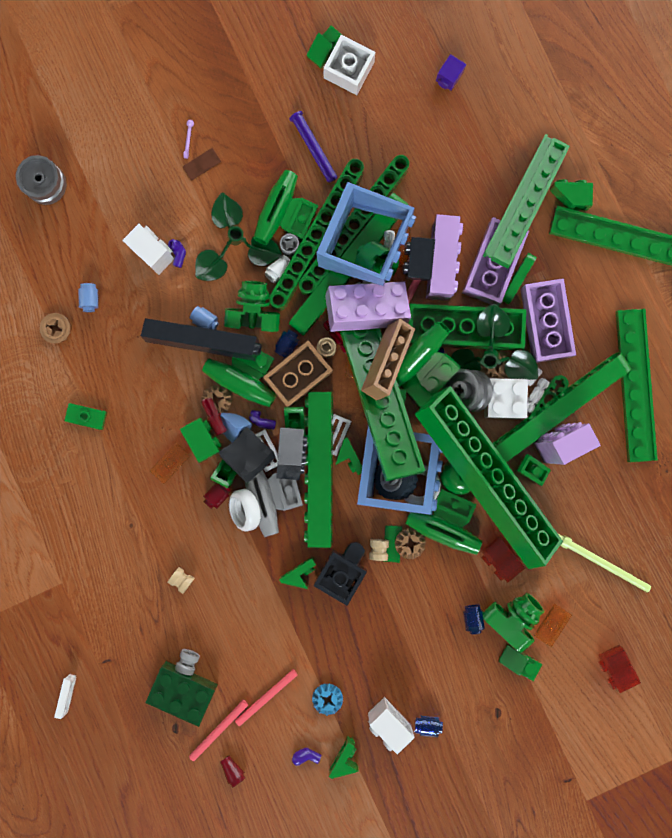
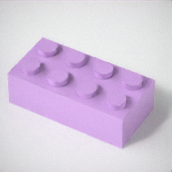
(446, 233)
(486, 278)
(366, 306)
(548, 320)
(566, 443)

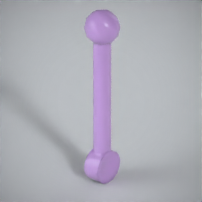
(190, 124)

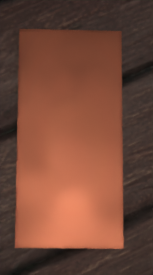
(201, 164)

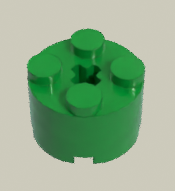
(373, 256)

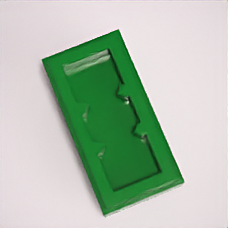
(85, 416)

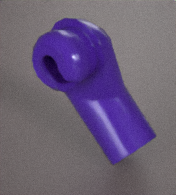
(260, 422)
(305, 754)

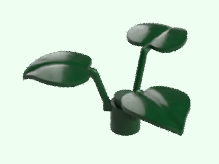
(227, 213)
(492, 323)

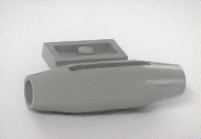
(273, 495)

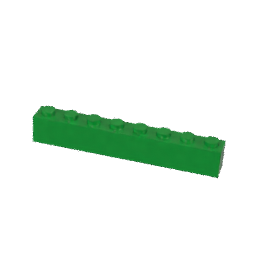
(319, 470)

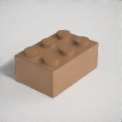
(298, 374)

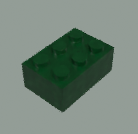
(181, 694)

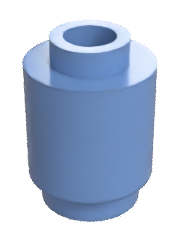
(88, 297)
(203, 318)

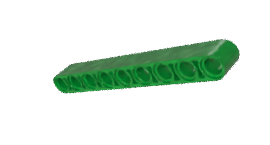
(357, 217)
(309, 242)
(316, 303)
(562, 406)

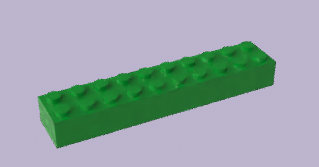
(489, 478)

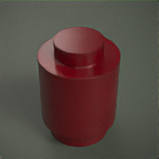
(216, 495)

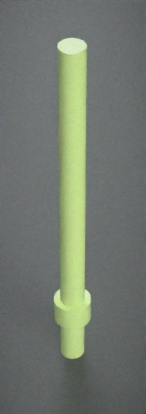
(567, 543)

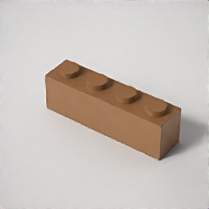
(388, 359)

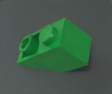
(574, 195)

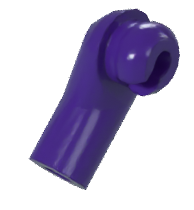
(179, 252)

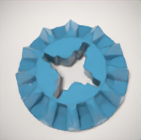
(324, 691)

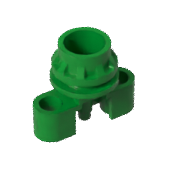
(253, 298)
(511, 625)

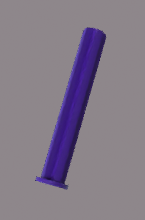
(313, 146)

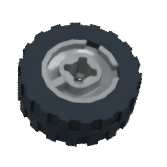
(394, 489)

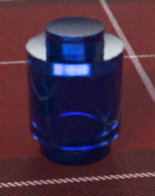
(286, 343)
(473, 619)
(428, 726)

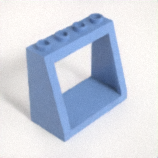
(366, 200)
(369, 468)

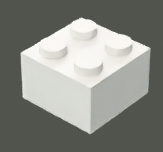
(349, 64)
(145, 245)
(508, 399)
(390, 726)

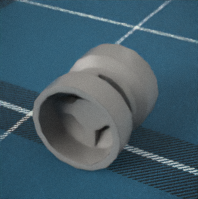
(287, 242)
(187, 662)

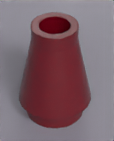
(232, 771)

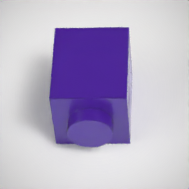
(450, 72)

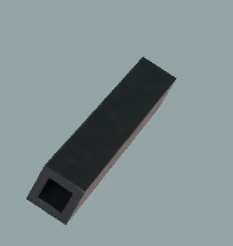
(201, 339)

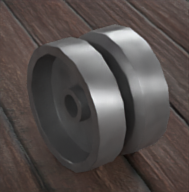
(41, 180)
(472, 388)

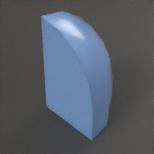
(234, 424)

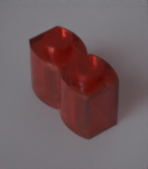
(502, 559)
(619, 669)

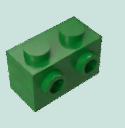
(201, 439)

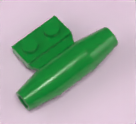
(284, 211)
(425, 361)
(243, 377)
(448, 523)

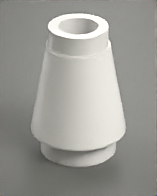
(277, 268)

